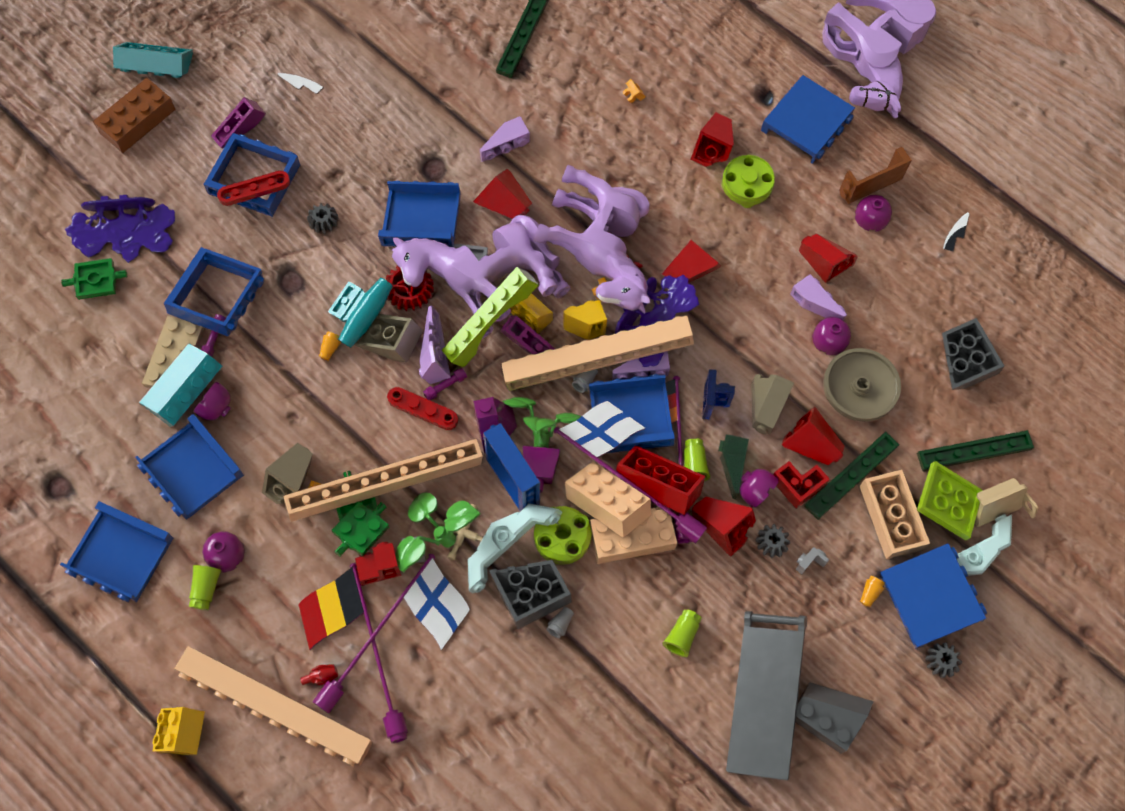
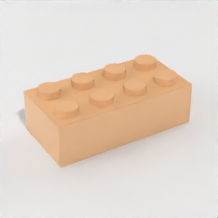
(608, 499)
(894, 514)
(650, 537)

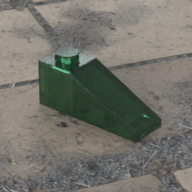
(732, 457)

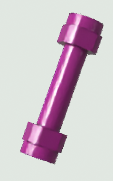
(212, 338)
(431, 393)

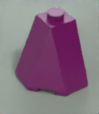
(493, 412)

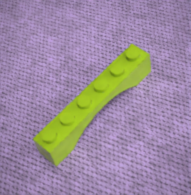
(511, 291)

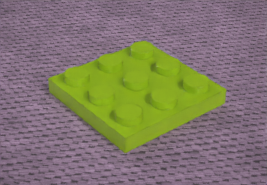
(949, 500)

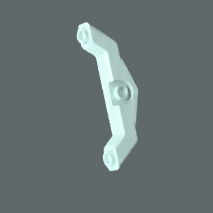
(502, 536)
(980, 556)

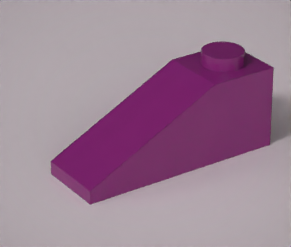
(239, 121)
(525, 336)

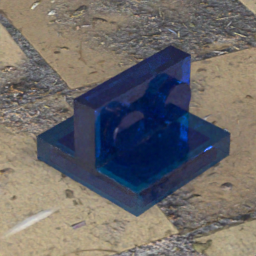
(715, 394)

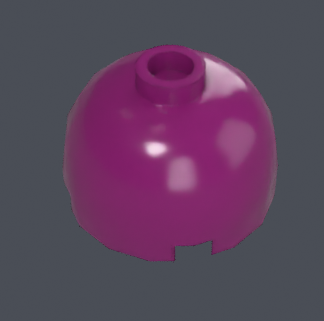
(873, 213)
(832, 336)
(214, 403)
(756, 486)
(223, 551)

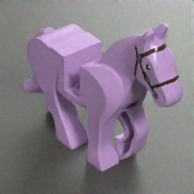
(877, 46)

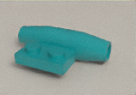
(359, 309)

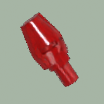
(320, 675)

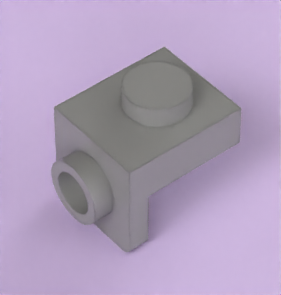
(805, 560)

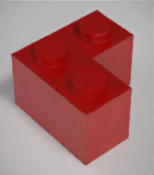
(799, 487)
(378, 565)

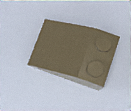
(391, 337)

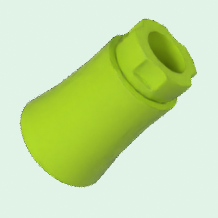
(696, 457)
(203, 586)
(683, 633)

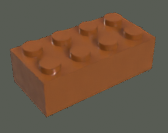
(134, 115)

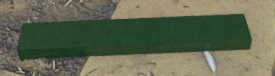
(521, 37)
(976, 450)
(851, 475)

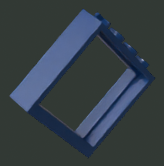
(257, 204)
(191, 275)
(511, 467)

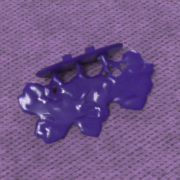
(126, 231)
(680, 299)

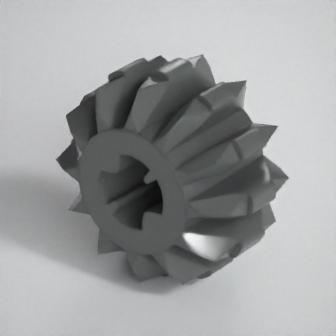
(322, 218)
(766, 544)
(940, 652)

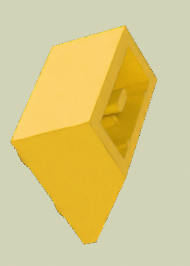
(533, 313)
(585, 320)
(178, 731)

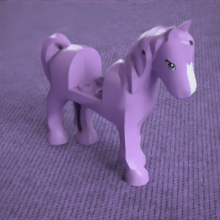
(596, 248)
(471, 277)

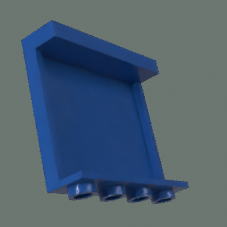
(809, 117)
(421, 212)
(643, 401)
(190, 469)
(118, 553)
(933, 595)

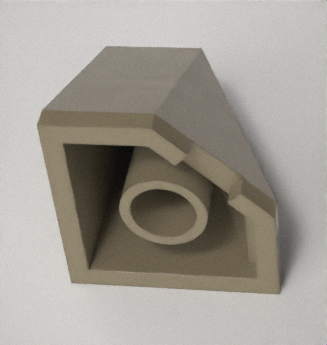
(768, 401)
(287, 473)

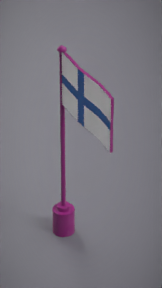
(604, 430)
(432, 603)

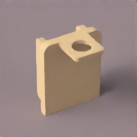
(1003, 499)

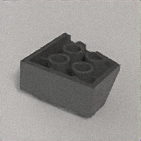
(970, 355)
(531, 591)
(832, 715)

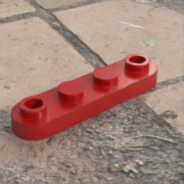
(253, 188)
(422, 408)

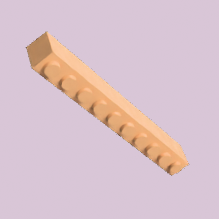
(597, 353)
(382, 480)
(274, 706)

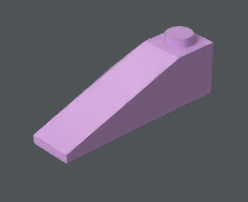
(432, 359)

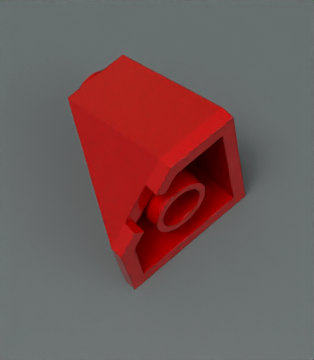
(714, 141)
(504, 196)
(826, 256)
(692, 263)
(814, 439)
(725, 522)

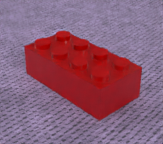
(662, 479)

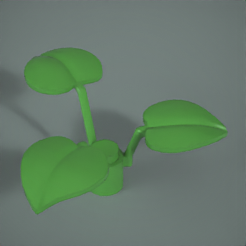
(540, 425)
(458, 516)

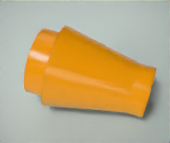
(329, 345)
(872, 590)

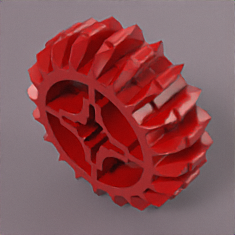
(400, 288)

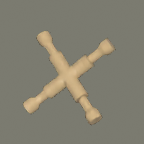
(461, 534)

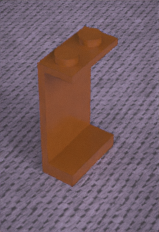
(854, 190)

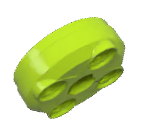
(748, 180)
(563, 537)

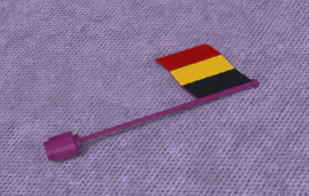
(334, 609)

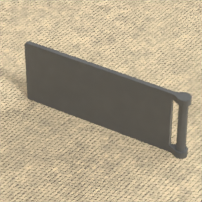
(766, 698)

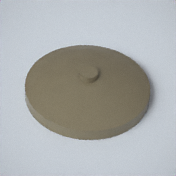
(862, 384)

